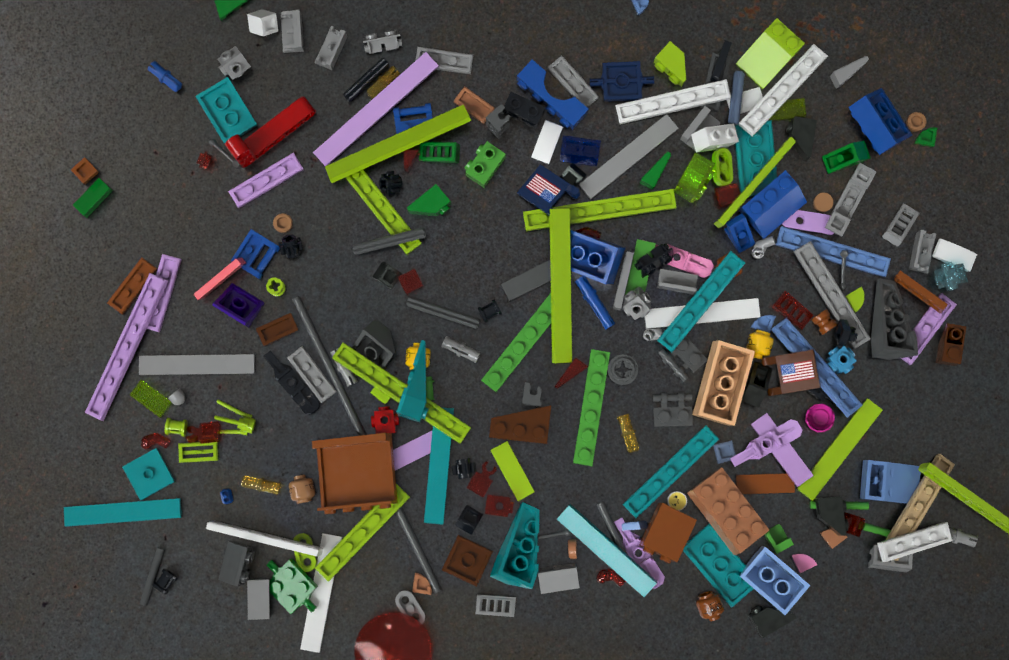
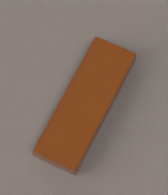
(131, 286)
(920, 292)
(764, 483)

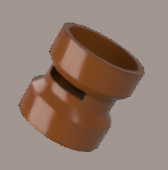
(824, 321)

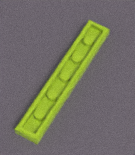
(753, 184)
(381, 207)
(840, 448)
(965, 495)
(359, 536)

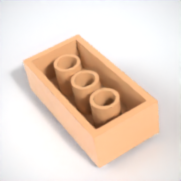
(723, 383)

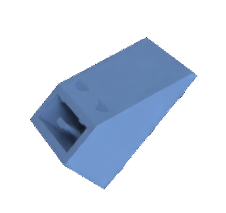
(888, 481)

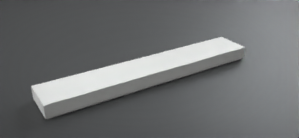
(783, 90)
(673, 101)
(716, 313)
(264, 538)
(320, 597)

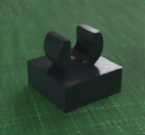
(844, 333)

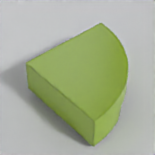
(856, 299)

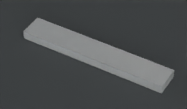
(628, 156)
(830, 291)
(197, 364)

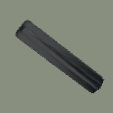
(366, 79)

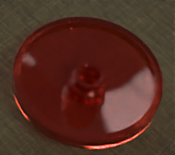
(393, 638)

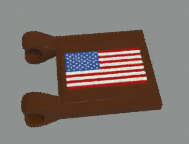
(795, 371)

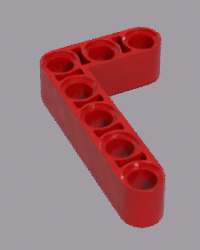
(271, 133)

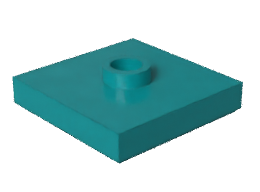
(148, 474)

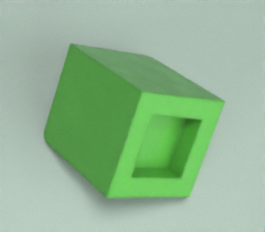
(777, 539)

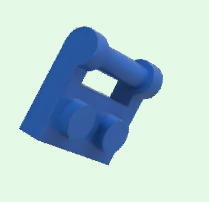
(404, 125)
(251, 249)

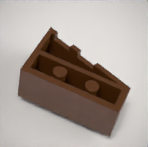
(522, 426)

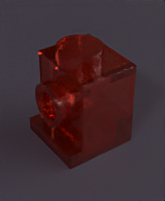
(491, 503)

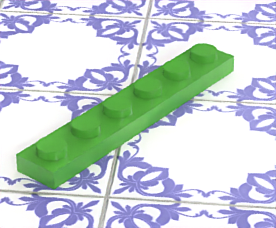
(519, 346)
(591, 407)

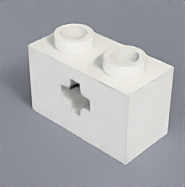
(714, 138)

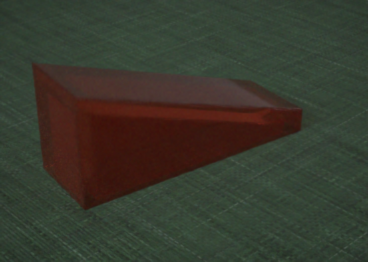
(573, 370)

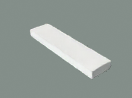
(914, 541)

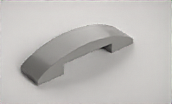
(850, 199)

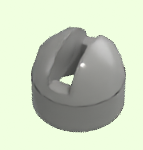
(177, 397)

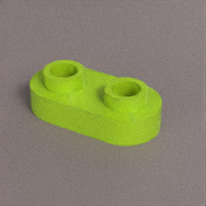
(722, 167)
(300, 557)

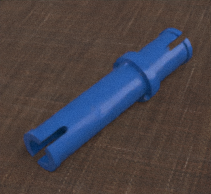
(594, 301)

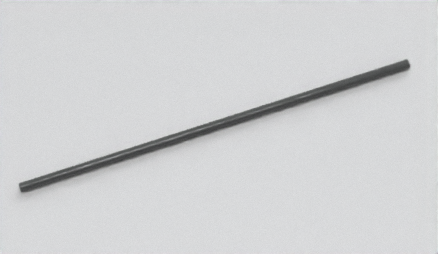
(360, 431)

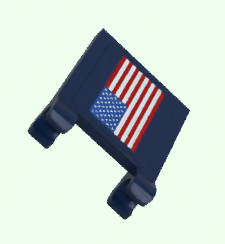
(545, 189)

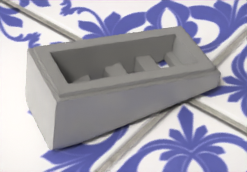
(841, 75)
(895, 235)
(480, 597)

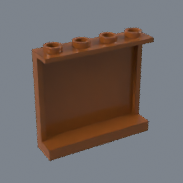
(356, 472)

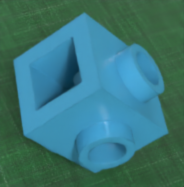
(834, 362)

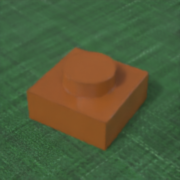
(84, 171)

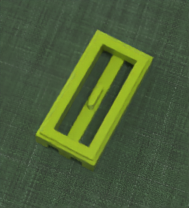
(215, 452)

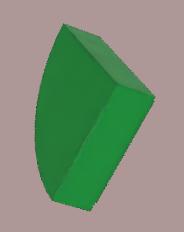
(927, 137)

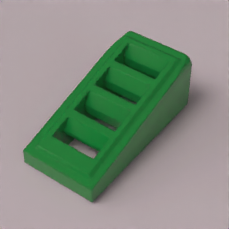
(440, 145)
(652, 176)

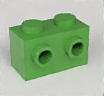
(485, 164)

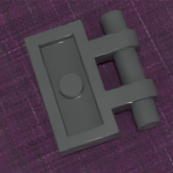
(688, 355)
(672, 416)

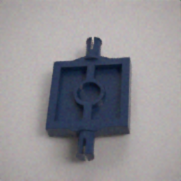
(621, 81)

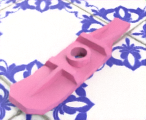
(691, 263)

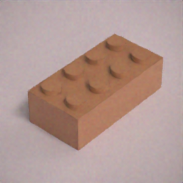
(728, 511)

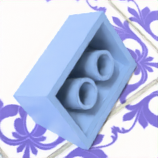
(774, 580)

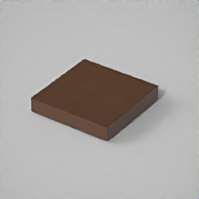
(467, 560)

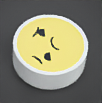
(677, 500)

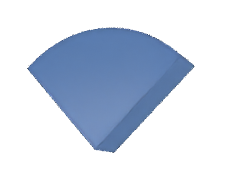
(640, 5)
(764, 323)
(634, 525)

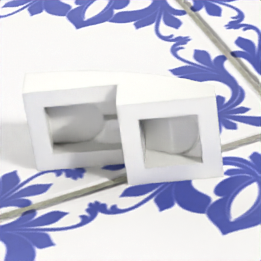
(547, 141)
(950, 252)

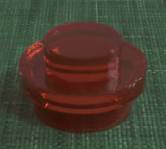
(204, 160)

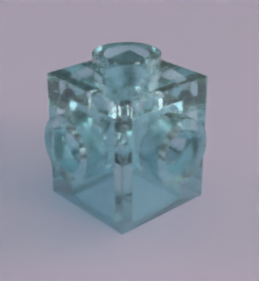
(950, 276)

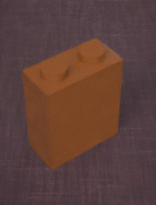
(667, 533)

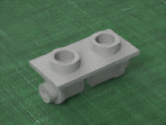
(389, 39)

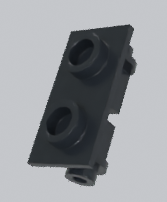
(648, 265)

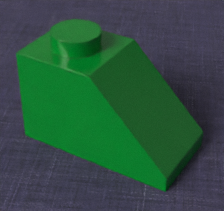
(846, 157)
(430, 203)

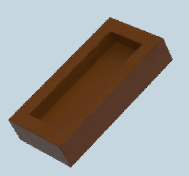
(277, 329)

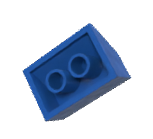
(880, 121)
(773, 204)

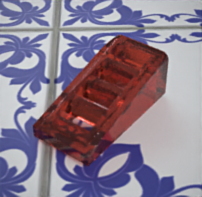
(791, 300)

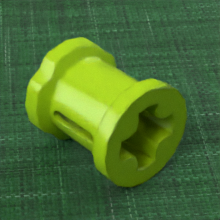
(270, 284)
(176, 427)

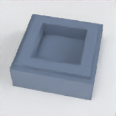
(724, 451)

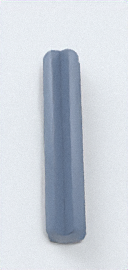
(736, 97)

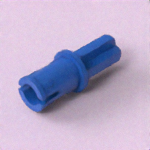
(165, 76)

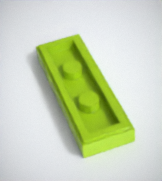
(512, 471)

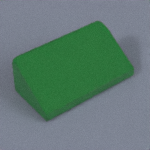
(92, 197)

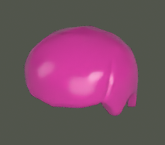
(820, 418)

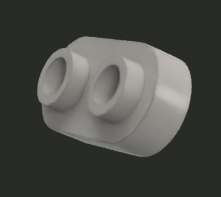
(411, 607)

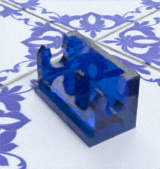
(580, 150)

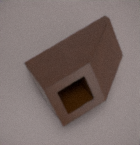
(951, 345)

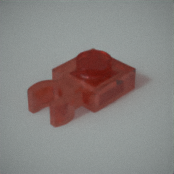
(206, 433)
(480, 482)

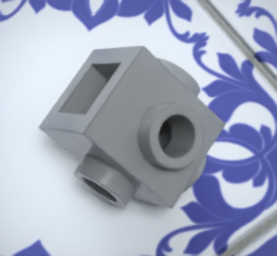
(233, 63)
(637, 303)

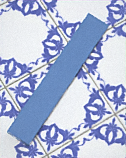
(831, 251)
(828, 379)

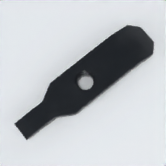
(299, 391)

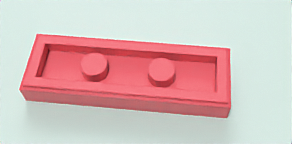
(219, 278)

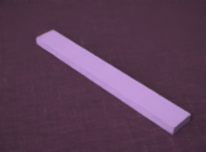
(376, 109)
(126, 347)

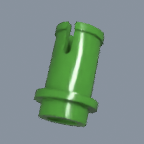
(429, 388)

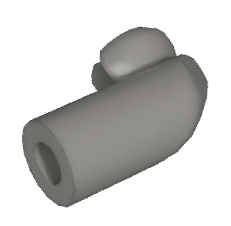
(761, 246)
(652, 334)

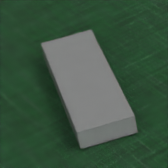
(449, 60)
(572, 81)
(623, 281)
(312, 374)

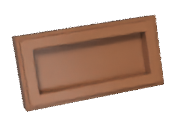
(474, 104)

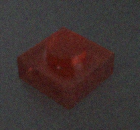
(410, 281)

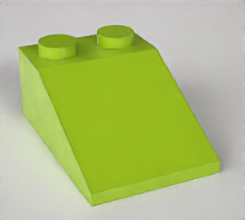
(770, 53)

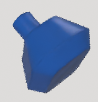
(226, 496)

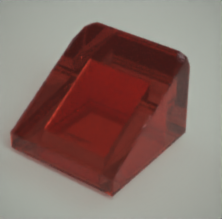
(409, 158)
(727, 194)
(855, 524)

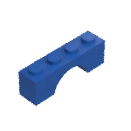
(569, 111)

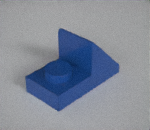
(739, 233)

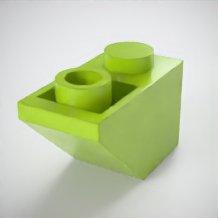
(672, 62)

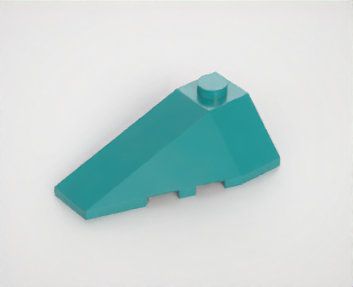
(413, 399)
(517, 558)

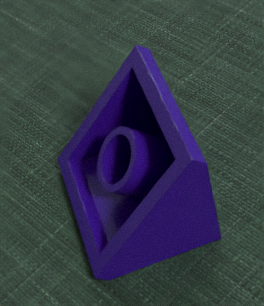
(239, 305)

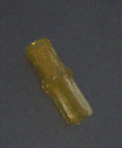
(382, 82)
(628, 433)
(260, 485)

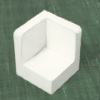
(262, 22)

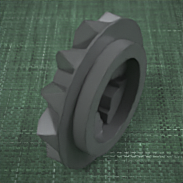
(629, 363)

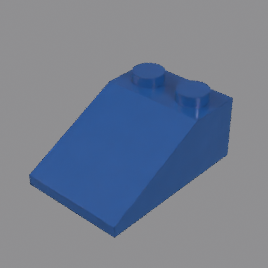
(595, 257)

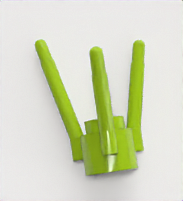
(245, 424)

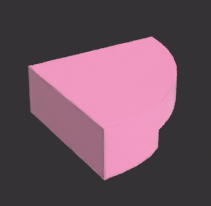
(803, 562)

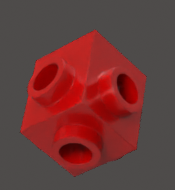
(390, 426)

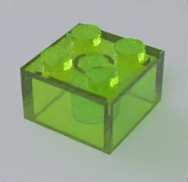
(692, 182)

